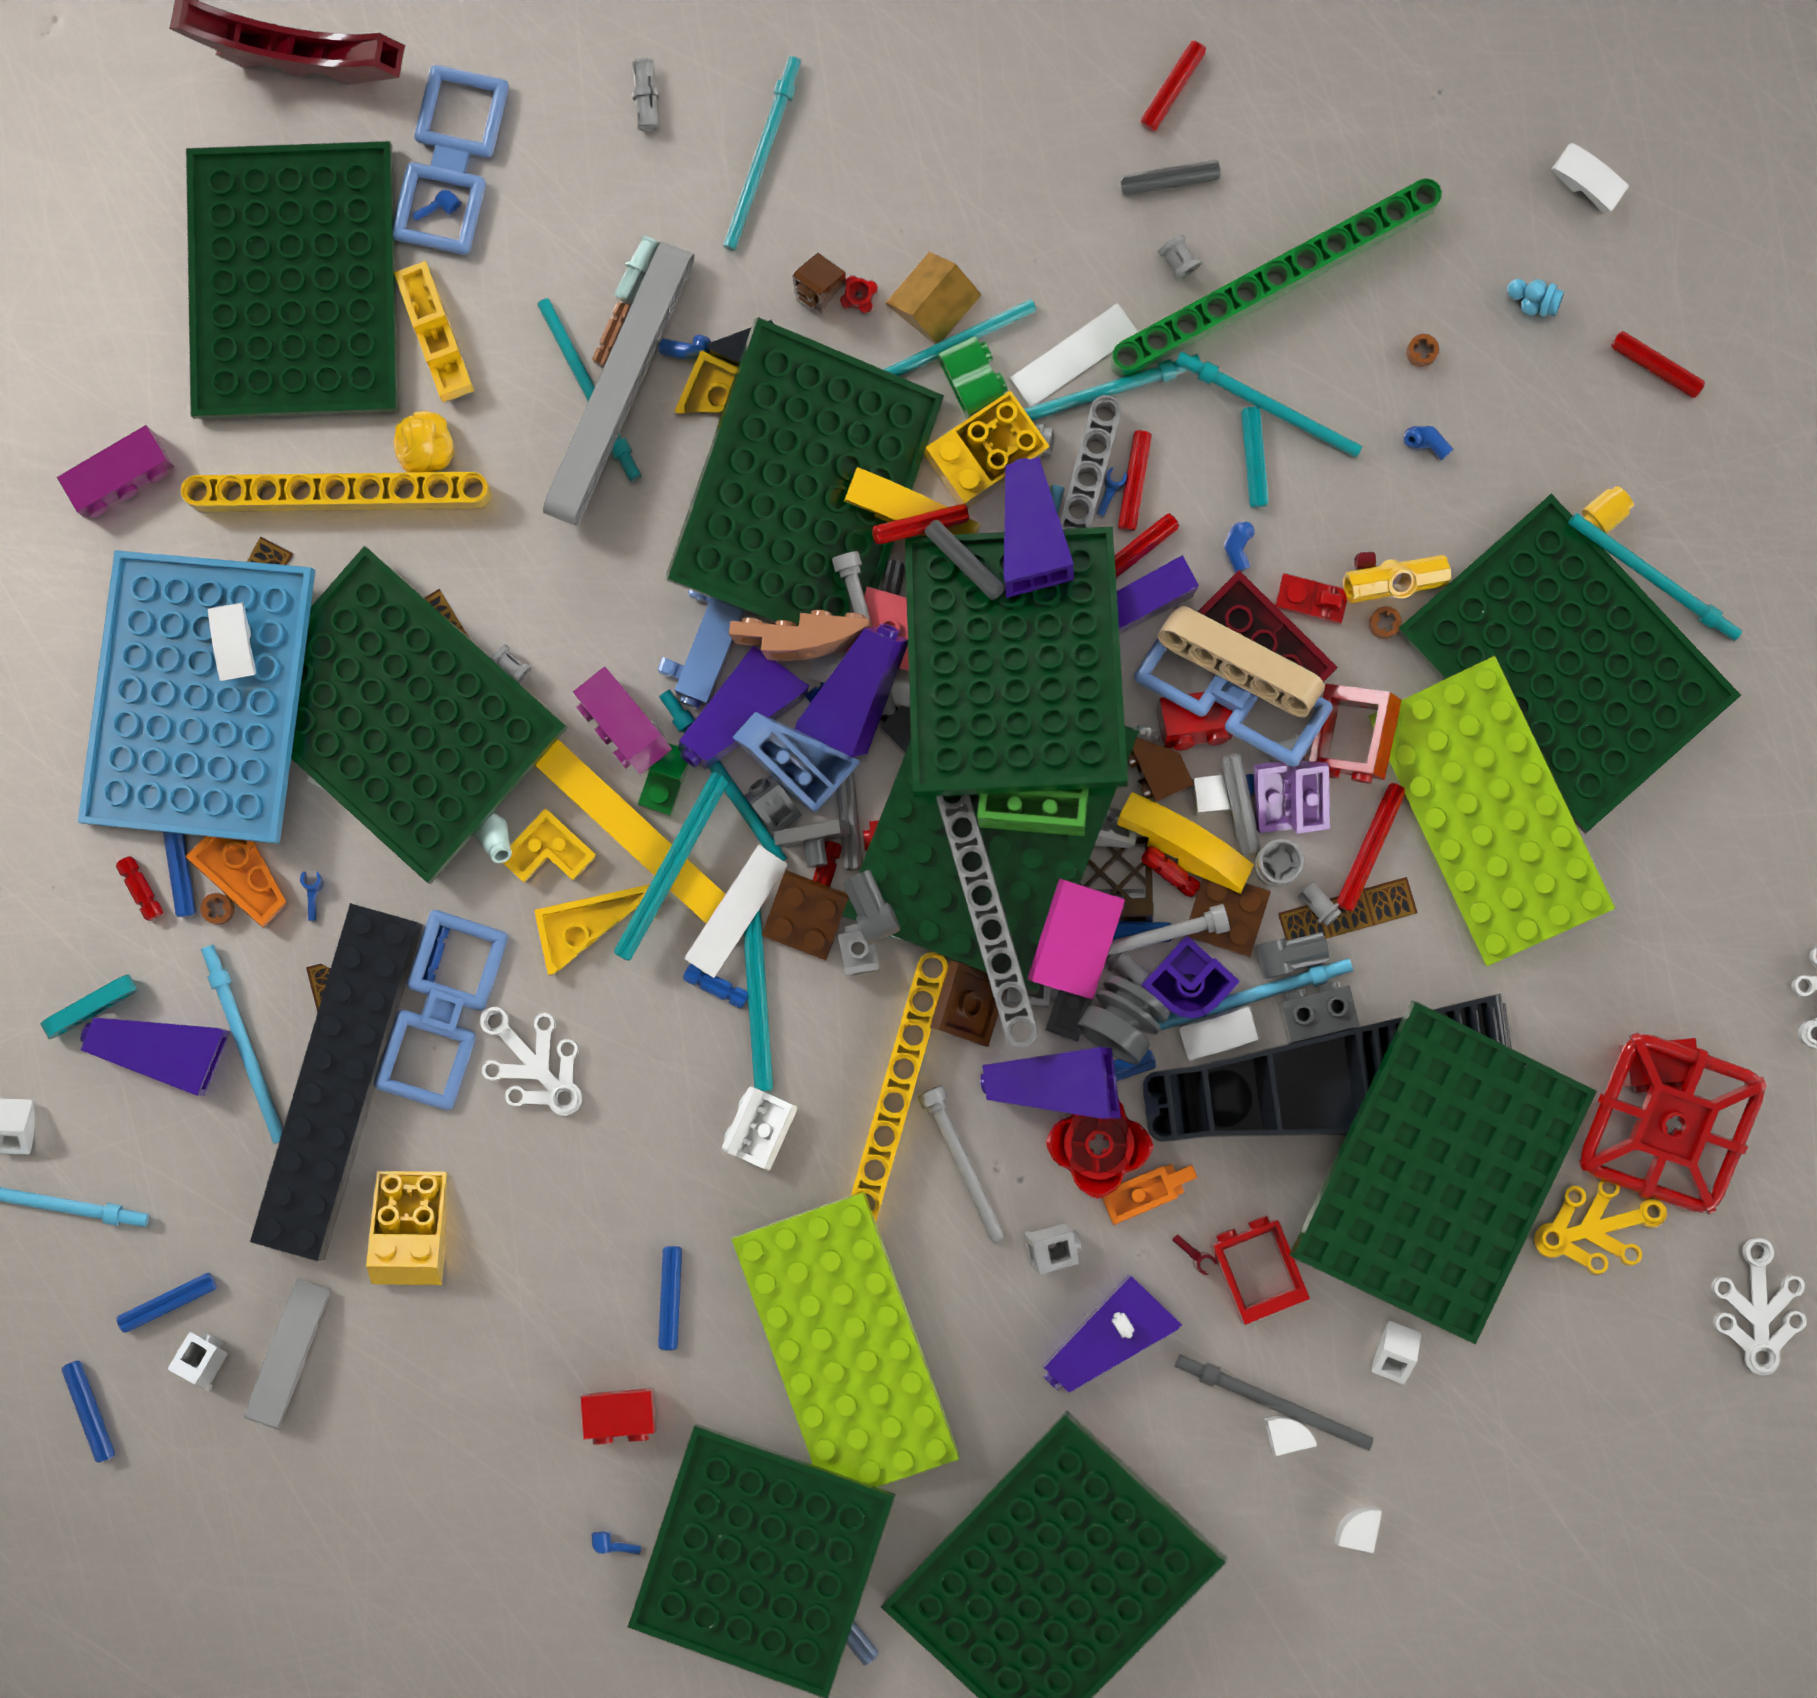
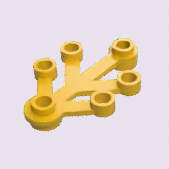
(1594, 1229)

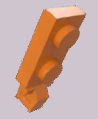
(1147, 1191)

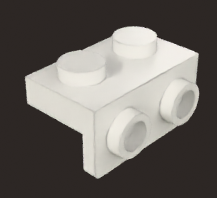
(759, 1128)

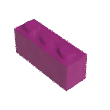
(116, 472)
(620, 721)

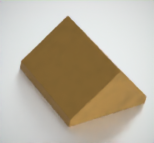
(934, 297)

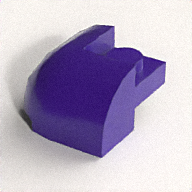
(1190, 981)

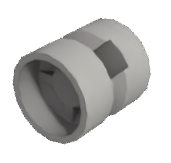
(1278, 863)

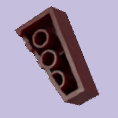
(1251, 614)

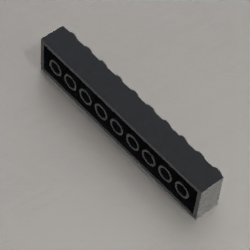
(336, 1083)

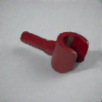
(1364, 560)
(1193, 1253)

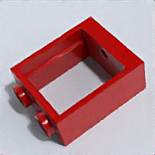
(1382, 739)
(1271, 1304)

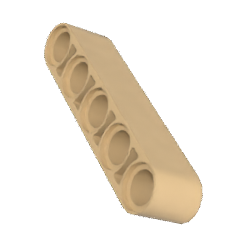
(1241, 661)

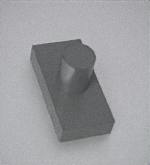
(813, 839)

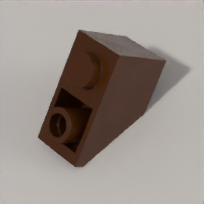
(817, 282)
(1160, 769)

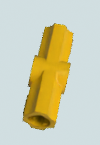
(1378, 580)

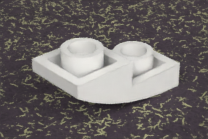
(1588, 174)
(231, 641)
(1219, 1033)

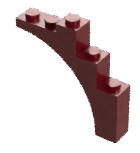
(292, 50)

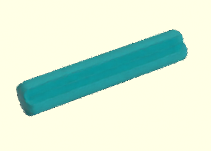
(1254, 457)

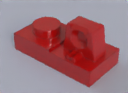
(1311, 599)

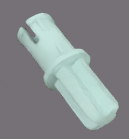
(636, 270)

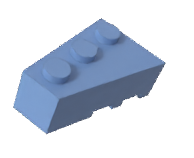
(795, 760)

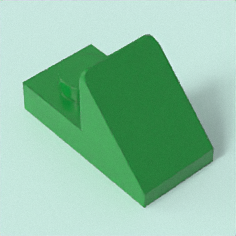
(664, 782)

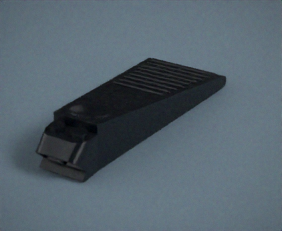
(1293, 1086)

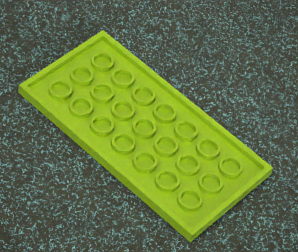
(1493, 813)
(846, 1343)

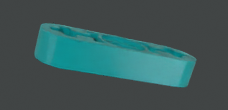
(89, 1006)

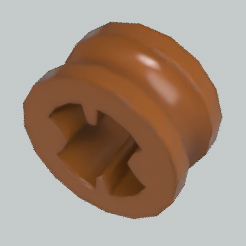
(1429, 343)
(1375, 618)
(206, 911)

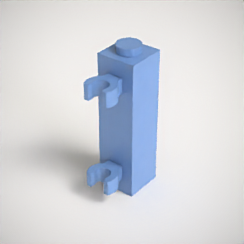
(707, 655)

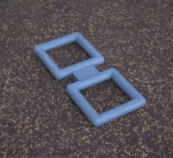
(450, 159)
(1236, 700)
(441, 1010)

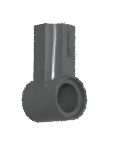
(875, 915)
(1284, 956)

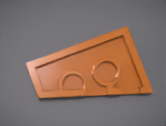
(240, 875)

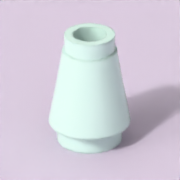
(495, 838)

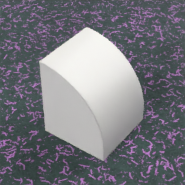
(1210, 795)
(16, 1126)
(1397, 1352)
(1287, 1435)
(1359, 1529)

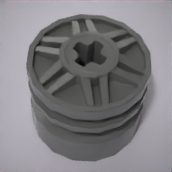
(1126, 1015)

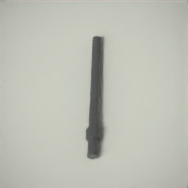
(1211, 1374)

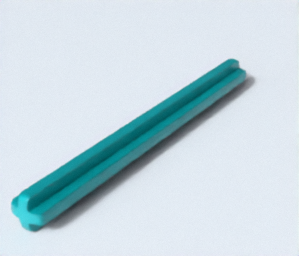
(671, 866)
(758, 1005)

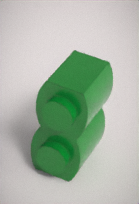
(971, 375)

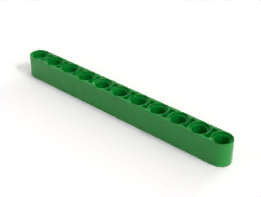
(1286, 265)

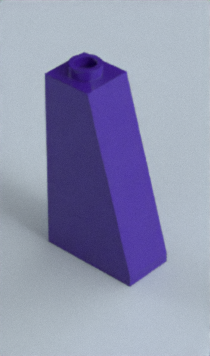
(1033, 535)
(1155, 593)
(751, 688)
(856, 692)
(166, 1052)
(1062, 1082)
(1098, 1344)

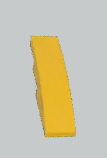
(434, 331)
(895, 502)
(1185, 840)

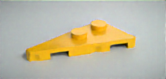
(707, 385)
(576, 925)

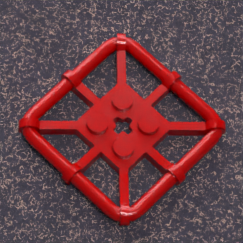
(1663, 1103)

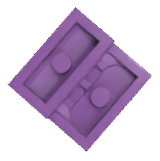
(1292, 797)

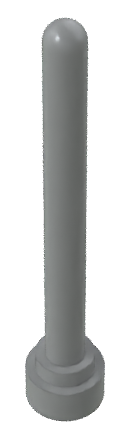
(848, 568)
(1213, 920)
(935, 1103)

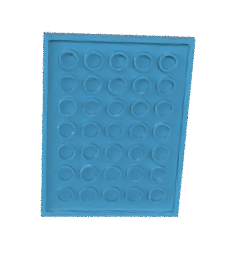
(165, 733)

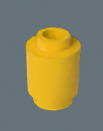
(1609, 509)

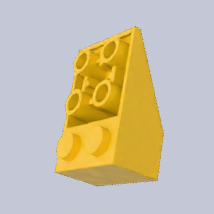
(976, 452)
(408, 1228)

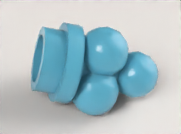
(1536, 296)

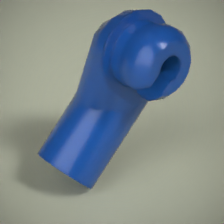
(684, 350)
(1427, 438)
(1235, 544)

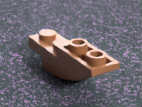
(815, 637)

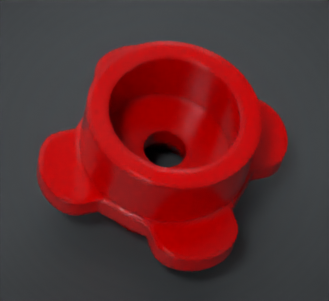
(855, 285)

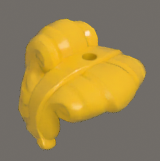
(423, 442)

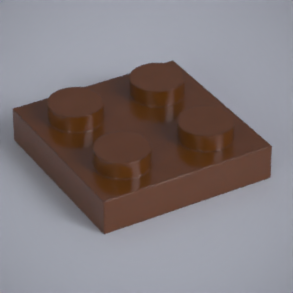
(1243, 911)
(805, 915)
(966, 1005)

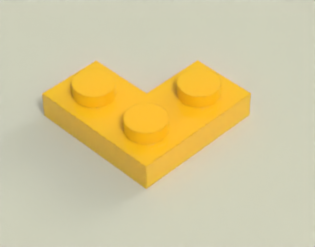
(548, 839)

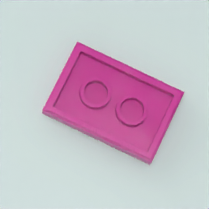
(1076, 939)

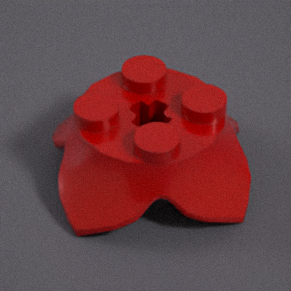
(1092, 1173)

